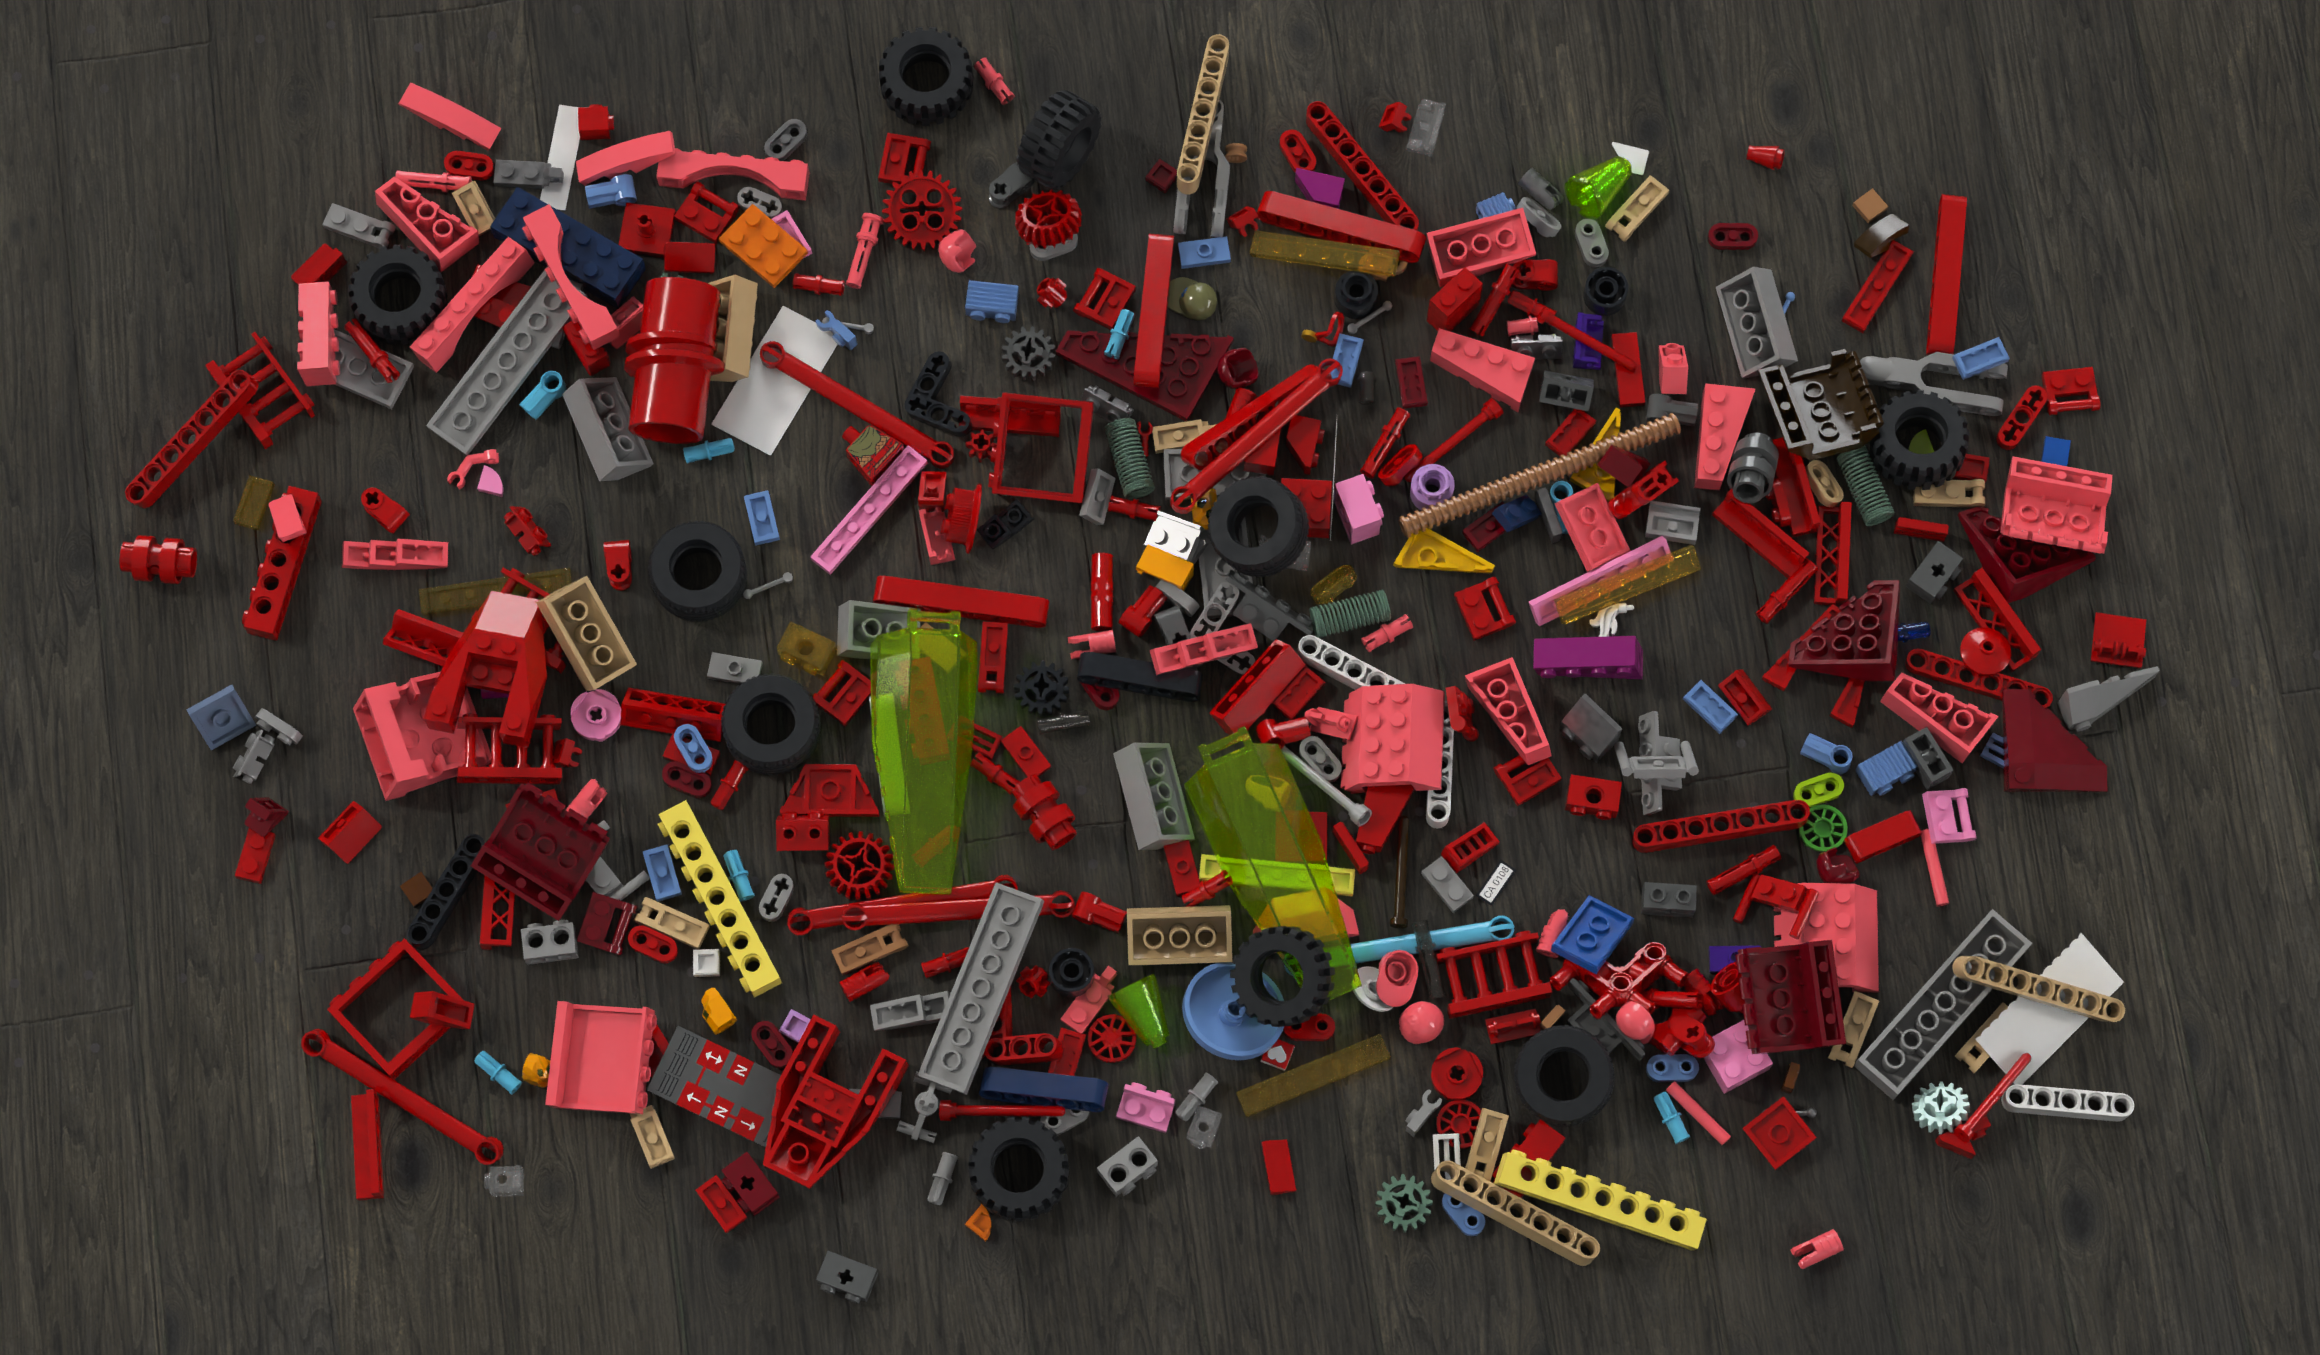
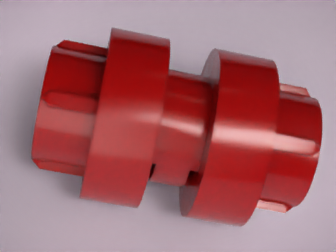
(148, 559)
(1038, 803)

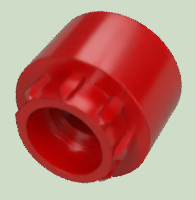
(1727, 989)

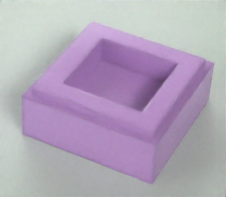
(794, 1026)

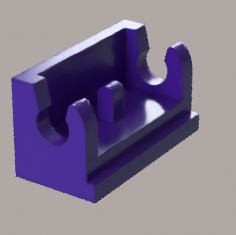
(1584, 356)

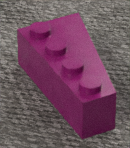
(1589, 657)

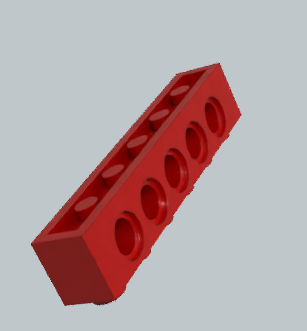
(270, 624)

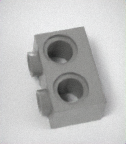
(549, 950)
(1123, 1162)

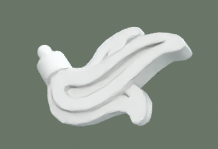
(1606, 618)

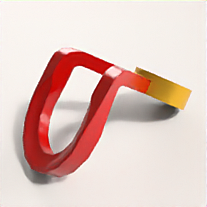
(1311, 336)

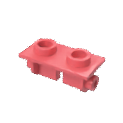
(1331, 722)

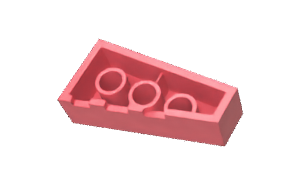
(426, 224)
(317, 332)
(1484, 365)
(1720, 425)
(1509, 705)
(1951, 722)

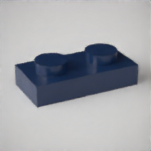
(1517, 513)

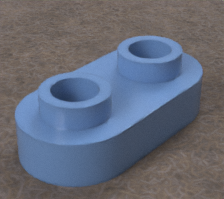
(694, 749)
(1673, 1069)
(1461, 1213)

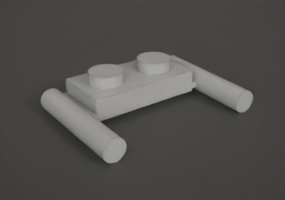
(1657, 766)
(605, 882)

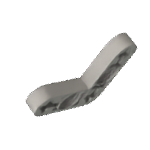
(1198, 627)

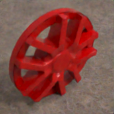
(1111, 1039)
(1460, 1122)

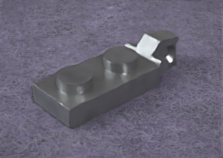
(526, 174)

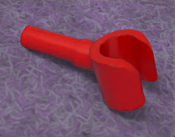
(1145, 436)

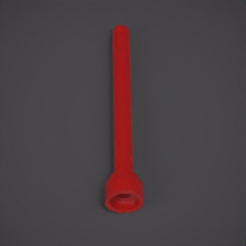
(1490, 411)
(951, 1110)

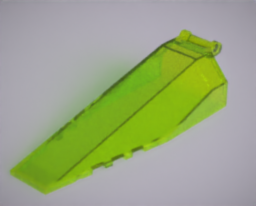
(924, 743)
(1270, 848)

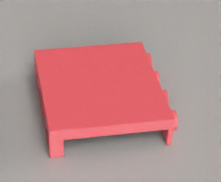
(600, 1058)

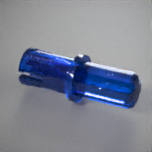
(1913, 631)

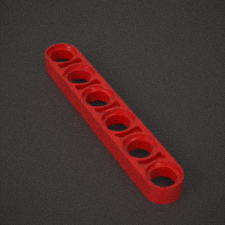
(1977, 685)

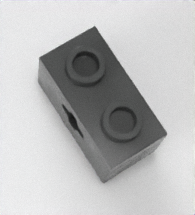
(1566, 390)
(1941, 560)
(1928, 756)
(1668, 899)
(836, 1266)

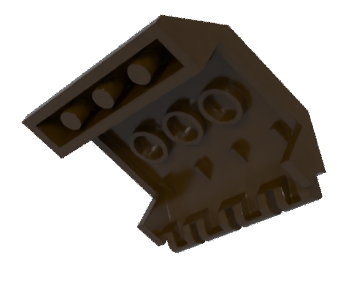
(1823, 407)

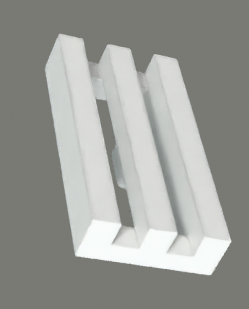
(1446, 1137)

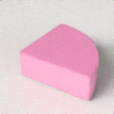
(490, 482)

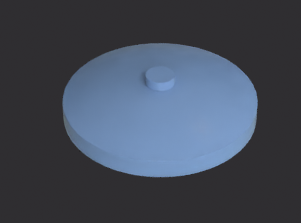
(1220, 1022)

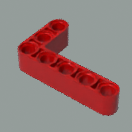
(1012, 1043)

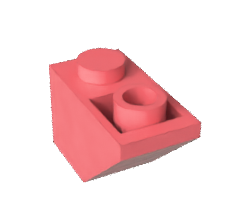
(1673, 369)

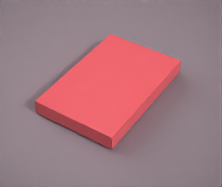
(1592, 527)

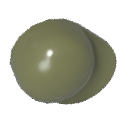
(1191, 298)

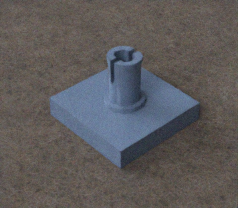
(221, 717)

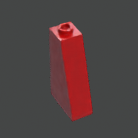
(1386, 806)

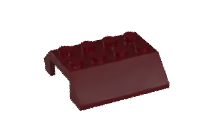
(541, 851)
(1790, 997)

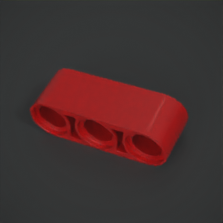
(1882, 836)

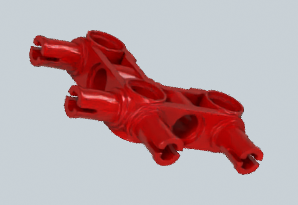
(1625, 983)

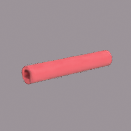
(1934, 869)
(1698, 1113)

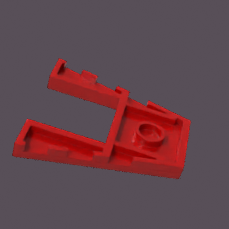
(1848, 702)

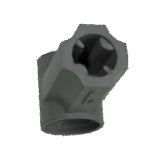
(1663, 405)

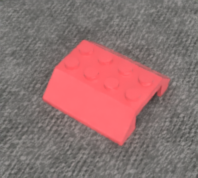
(2056, 505)
(1394, 738)
(1847, 918)

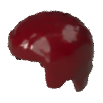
(1238, 368)
(1836, 868)

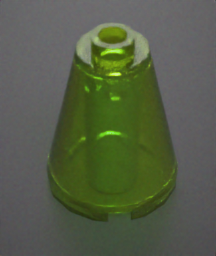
(1597, 186)
(1143, 1010)

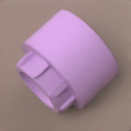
(1431, 475)

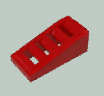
(1455, 855)

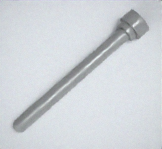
(1358, 812)

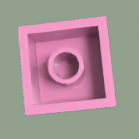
(1357, 508)
(1733, 1061)

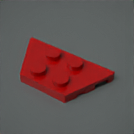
(833, 789)

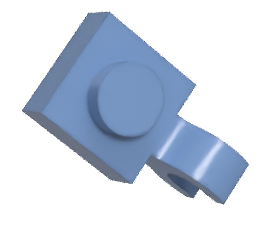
(841, 333)

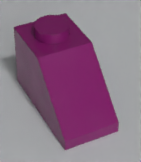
(1320, 187)

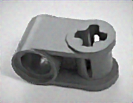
(1012, 184)
(1172, 625)

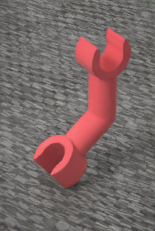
(488, 457)

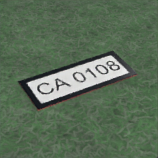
(1496, 882)

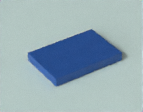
(1592, 934)

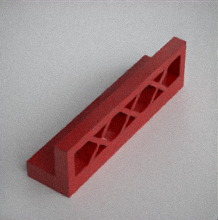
(1023, 416)
(1797, 491)
(1761, 534)
(1842, 554)
(2002, 611)
(421, 632)
(667, 718)
(489, 913)
(367, 1146)

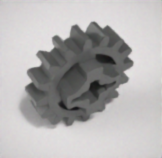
(1038, 355)

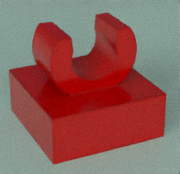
(1393, 117)
(1242, 218)
(563, 751)

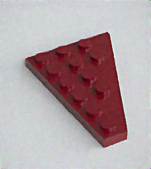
(1185, 366)

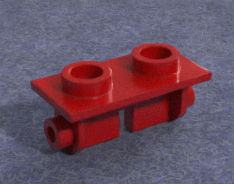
(533, 536)
(1513, 1026)

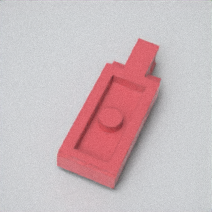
(1088, 1005)

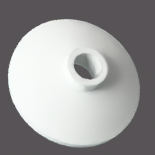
(1367, 992)

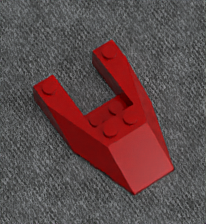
(498, 654)
(818, 1119)

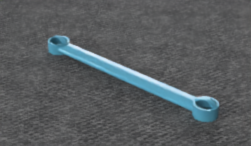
(1443, 938)

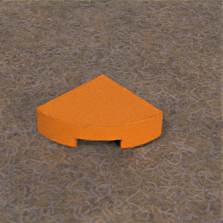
(980, 1223)

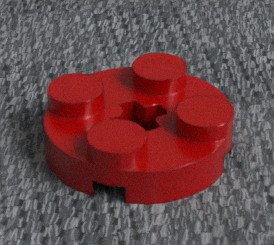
(1461, 1060)

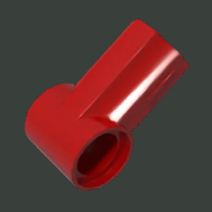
(1139, 616)
(1284, 732)
(1092, 910)

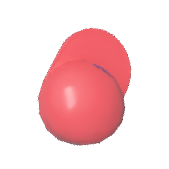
(1396, 978)
(1635, 1022)

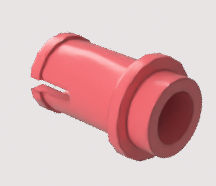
(1522, 326)

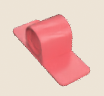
(286, 518)

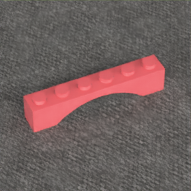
(783, 177)
(594, 319)
(440, 338)

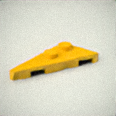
(1595, 474)
(1435, 552)

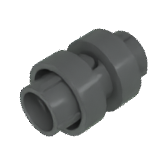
(1753, 467)

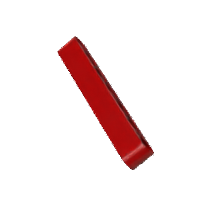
(1358, 160)
(1339, 225)
(1946, 274)
(1153, 311)
(1243, 419)
(179, 442)
(971, 602)
(1730, 818)

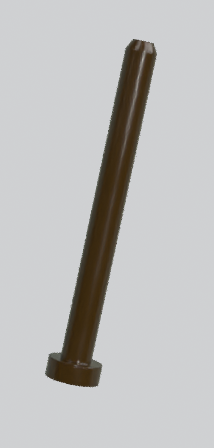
(1401, 870)

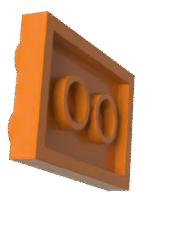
(763, 245)

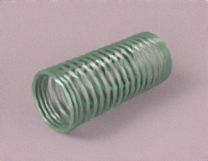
(1853, 458)
(1139, 483)
(1382, 607)

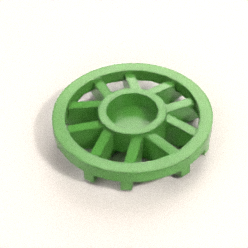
(1824, 828)

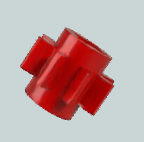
(1052, 292)
(976, 440)
(1033, 981)

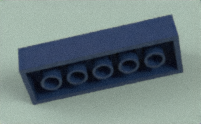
(585, 255)

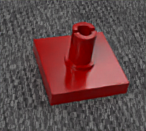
(646, 229)

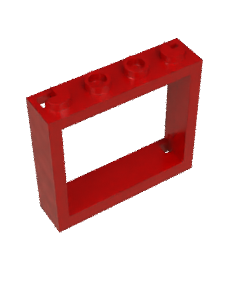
(998, 453)
(360, 984)

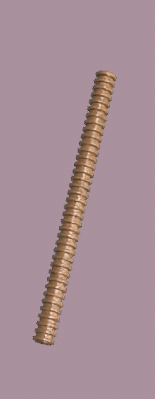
(1537, 475)

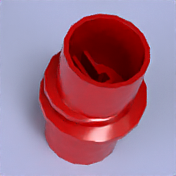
(673, 360)

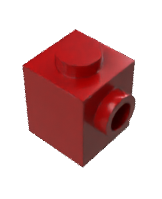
(595, 122)

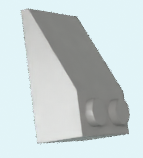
(862, 622)

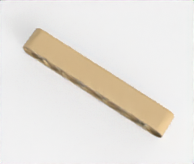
(1202, 124)
(2050, 988)
(1528, 1213)

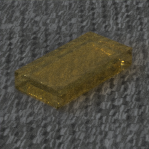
(253, 502)

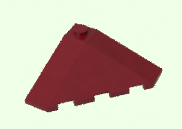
(2017, 564)
(1857, 640)
(2042, 752)

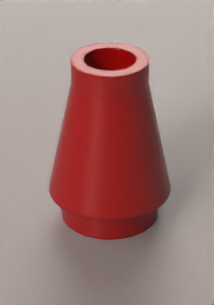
(1767, 156)

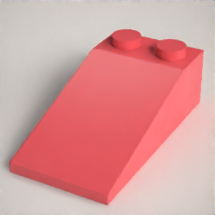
(1480, 245)

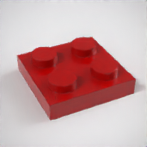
(1779, 1133)

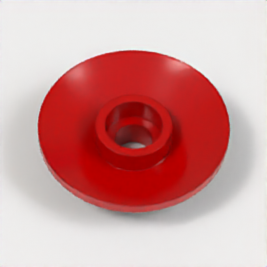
(1982, 660)

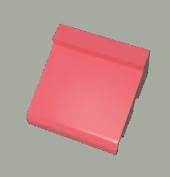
(402, 745)

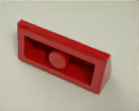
(689, 257)
(1745, 696)
(1278, 1166)

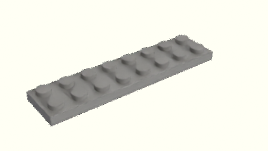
(502, 366)
(981, 988)

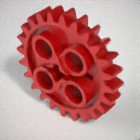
(921, 188)

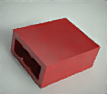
(1454, 301)

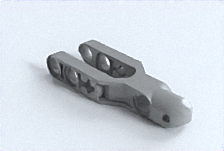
(1222, 182)
(1906, 376)

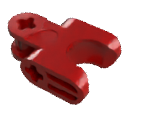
(1642, 491)
(1683, 1031)

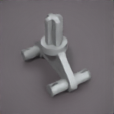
(925, 1105)

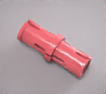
(994, 81)
(1387, 633)

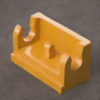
(1165, 567)

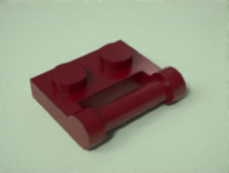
(598, 920)

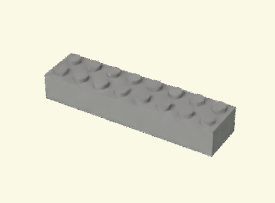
(1938, 1008)

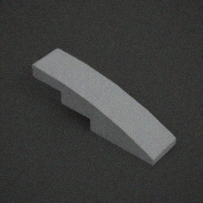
(909, 1011)

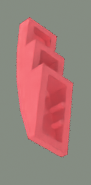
(449, 115)
(626, 156)
(393, 555)
(1203, 649)

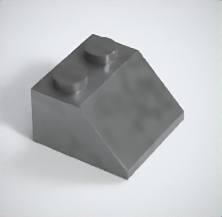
(1590, 728)

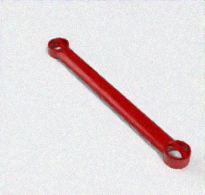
(857, 404)
(1256, 436)
(939, 911)
(832, 915)
(402, 1096)

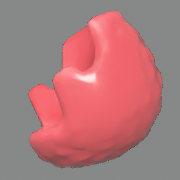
(956, 251)
(1421, 1022)

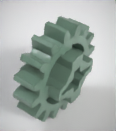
(1392, 1199)

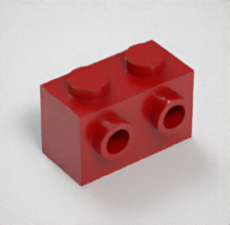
(803, 836)

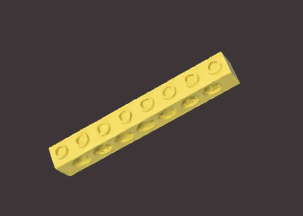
(683, 818)
(1510, 1178)

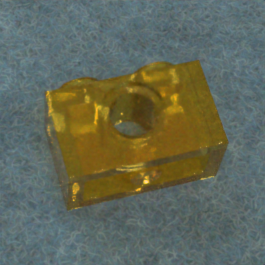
(798, 637)

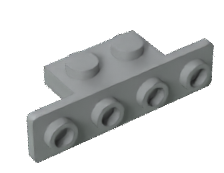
(1654, 745)

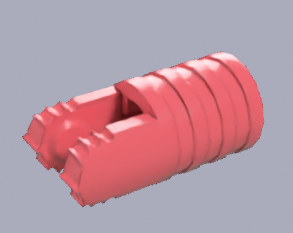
(1099, 642)
(588, 799)
(1551, 931)
(1822, 1247)

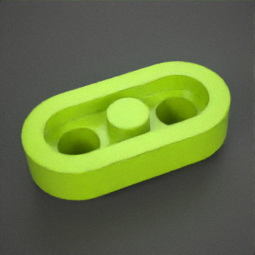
(1817, 789)

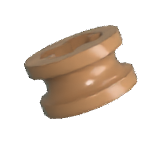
(1236, 153)

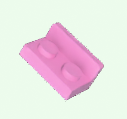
(1146, 1107)

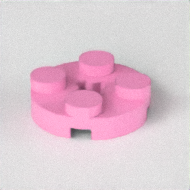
(592, 701)

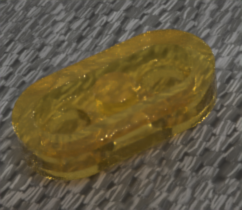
(1333, 584)

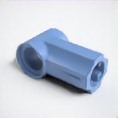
(616, 191)
(1824, 752)

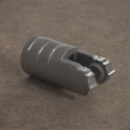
(1541, 189)

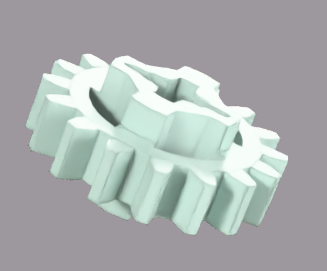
(1931, 1113)

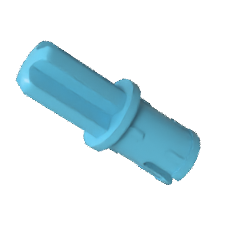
(1119, 334)
(708, 450)
(738, 875)
(498, 1072)
(1671, 1117)

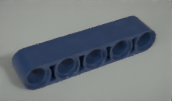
(1043, 1089)

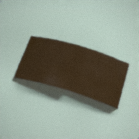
(1878, 236)

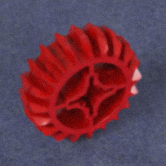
(1048, 219)
(870, 870)

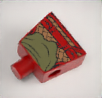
(871, 451)

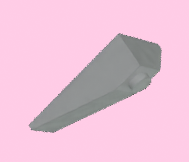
(2091, 700)

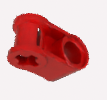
(1537, 274)
(386, 511)
(618, 560)

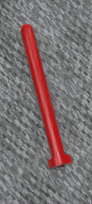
(1546, 316)
(1964, 1131)

